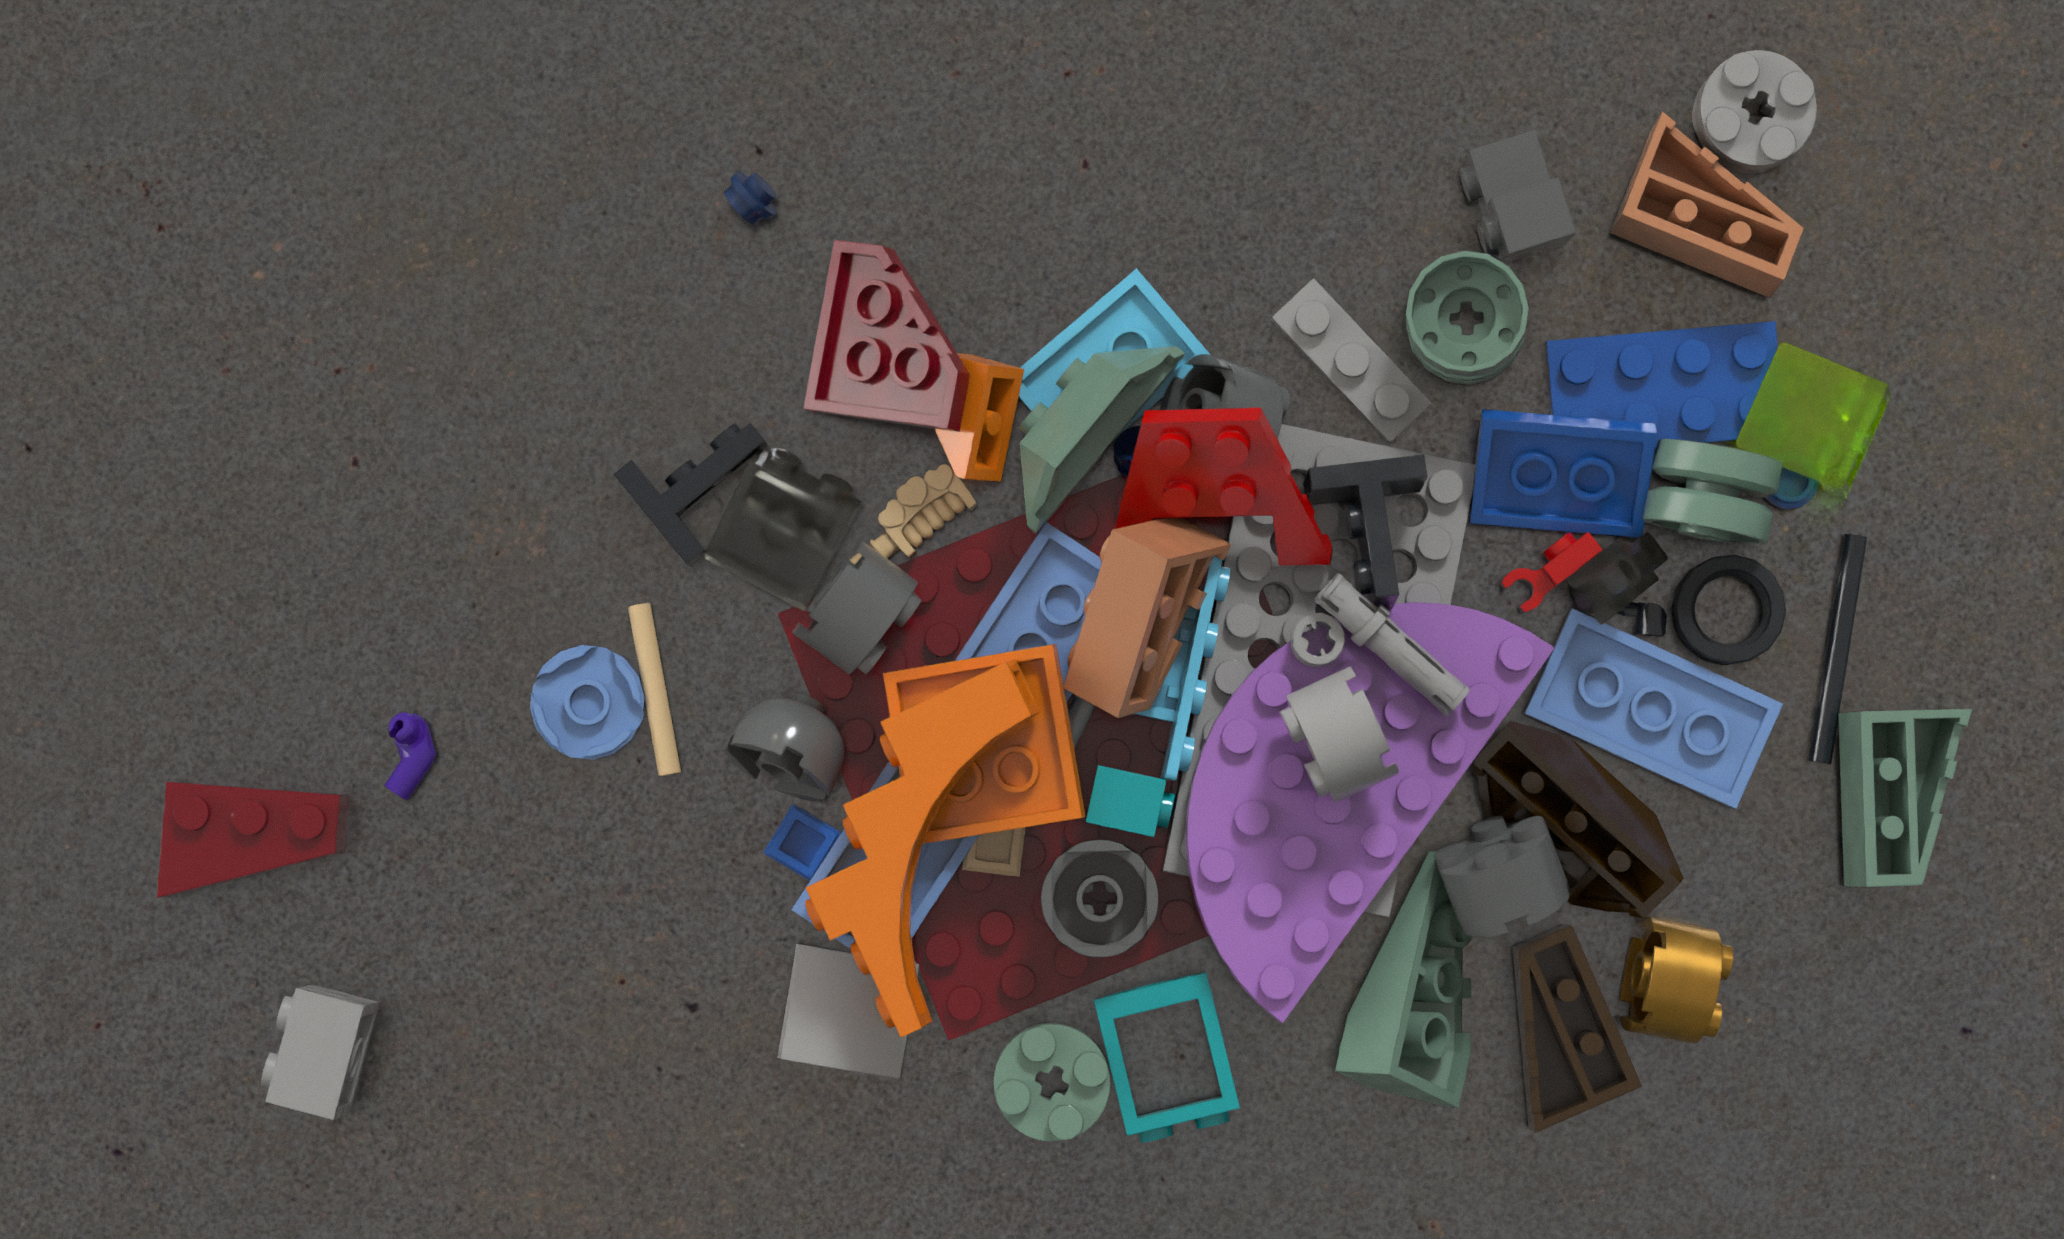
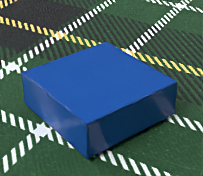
(802, 842)

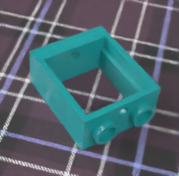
(1154, 996)

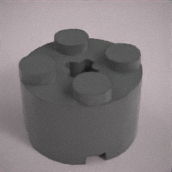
(1225, 384)
(858, 609)
(1503, 875)
(1124, 921)

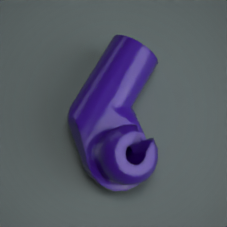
(415, 751)

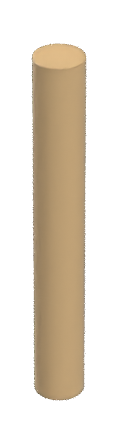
(654, 689)

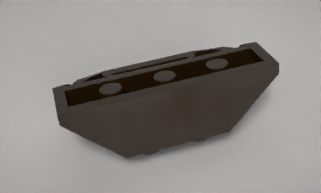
(1600, 829)

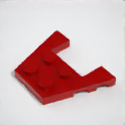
(1220, 467)

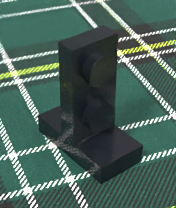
(689, 485)
(1366, 517)

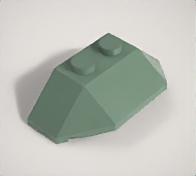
(1085, 421)

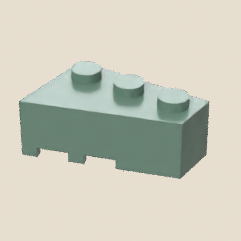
(1893, 791)

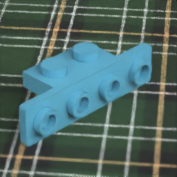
(1181, 689)

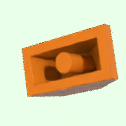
(987, 420)

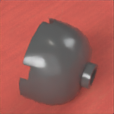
(791, 744)

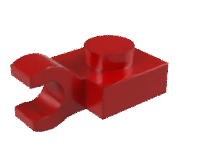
(1564, 559)

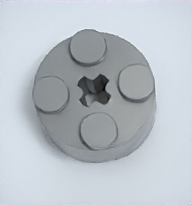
(1784, 97)
(1340, 736)

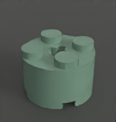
(1065, 1112)

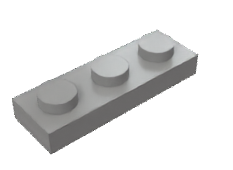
(1351, 361)

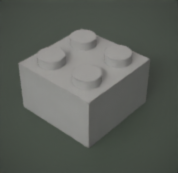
(319, 1051)

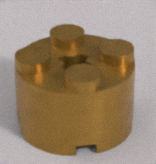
(1674, 980)

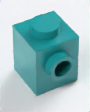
(1129, 801)

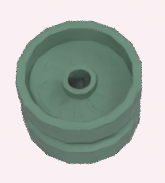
(1711, 501)

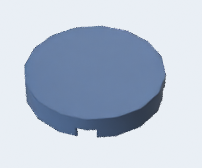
(587, 702)

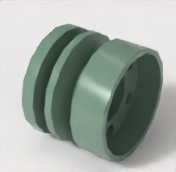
(1475, 284)

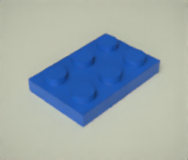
(1562, 473)

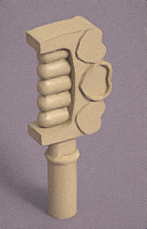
(919, 510)

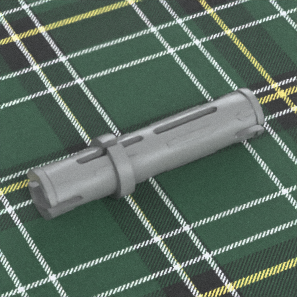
(1401, 653)

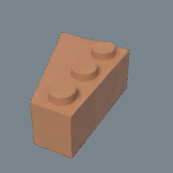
(1704, 214)
(1135, 610)

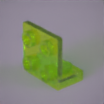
(1815, 417)

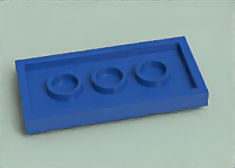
(1682, 380)

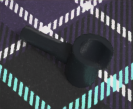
(1649, 618)

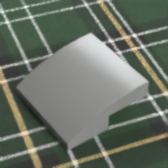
(835, 1016)

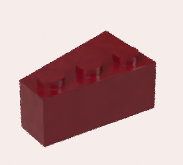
(240, 832)

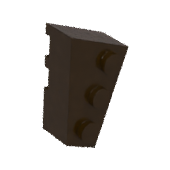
(1566, 1031)

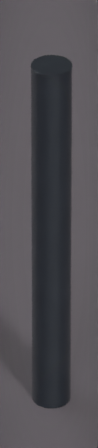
(1837, 649)

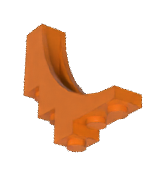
(874, 896)

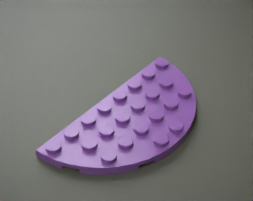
(1293, 870)

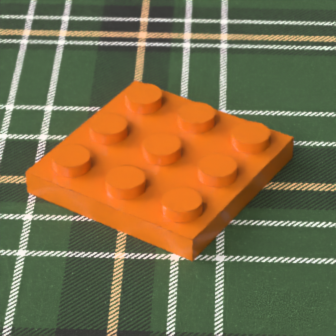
(1026, 773)

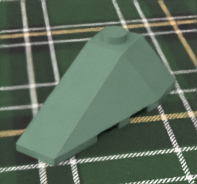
(1408, 1013)

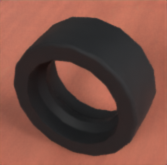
(1767, 589)

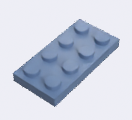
(1653, 709)

